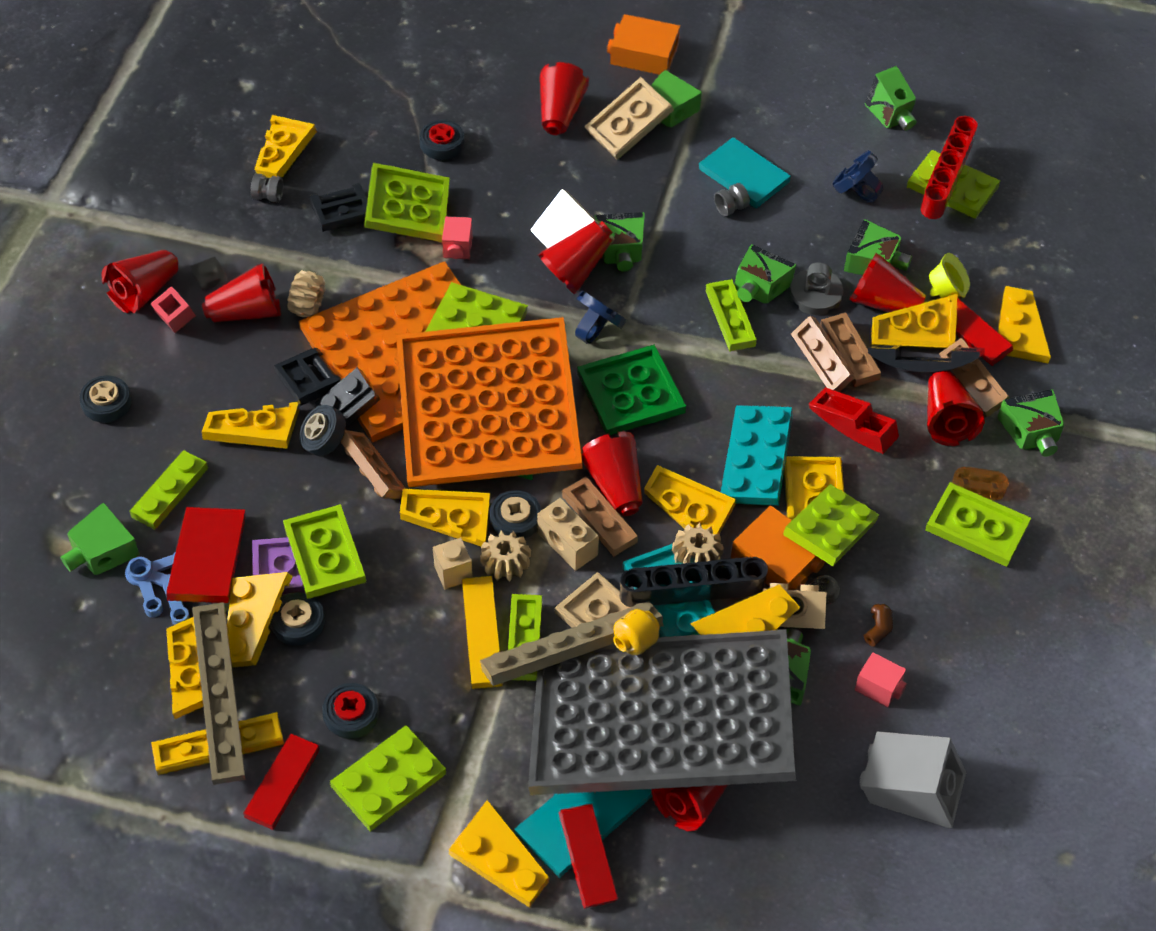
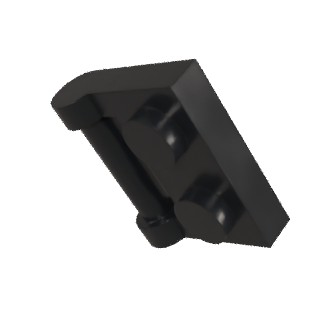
(340, 207)
(300, 378)

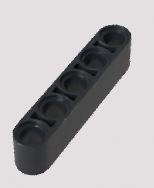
(705, 573)

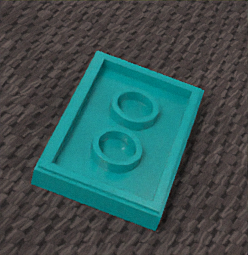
(740, 164)

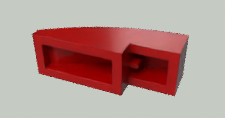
(855, 419)

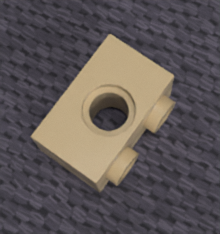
(567, 534)
(812, 609)

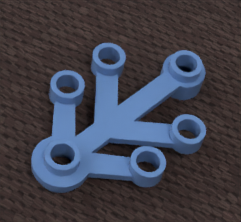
(153, 574)

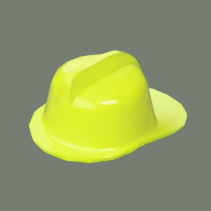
(949, 278)

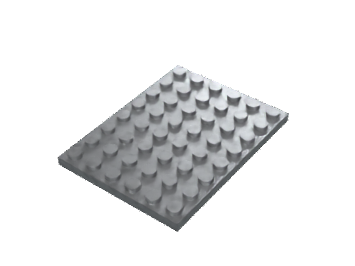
(666, 717)

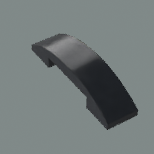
(892, 356)

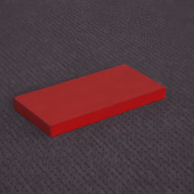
(206, 555)

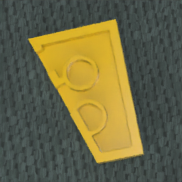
(283, 145)
(921, 325)
(260, 428)
(250, 612)
(757, 613)
(499, 856)

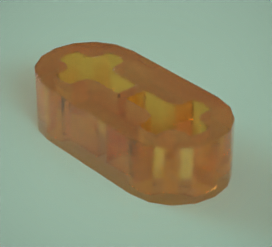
(981, 480)

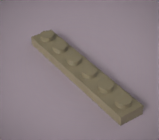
(556, 647)
(218, 694)

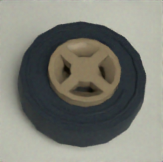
(322, 430)

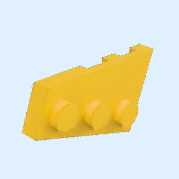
(1022, 325)
(689, 500)
(448, 512)
(184, 668)

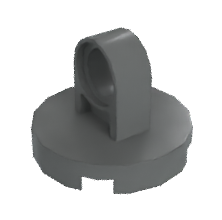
(816, 290)

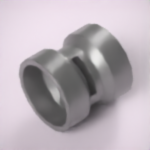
(266, 187)
(729, 200)

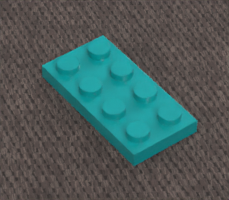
(757, 454)

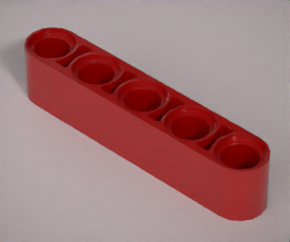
(949, 167)

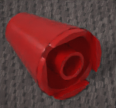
(561, 94)
(577, 254)
(138, 278)
(886, 288)
(244, 298)
(951, 410)
(615, 470)
(688, 804)

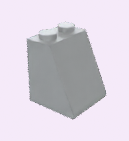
(914, 776)

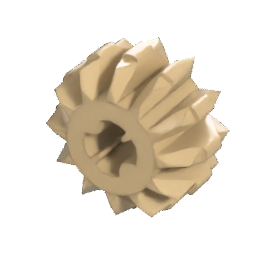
(306, 293)
(697, 545)
(505, 555)

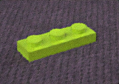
(730, 315)
(168, 489)
(525, 624)

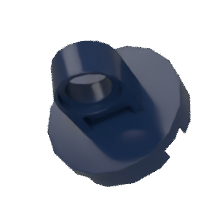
(858, 176)
(595, 318)

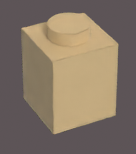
(452, 562)

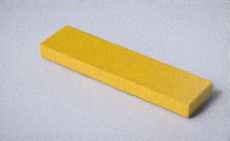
(480, 626)
(192, 748)

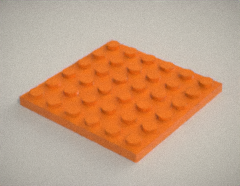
(365, 333)
(487, 402)

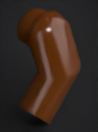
(883, 624)

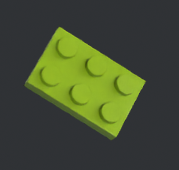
(970, 193)
(831, 524)
(978, 524)
(324, 551)
(388, 778)

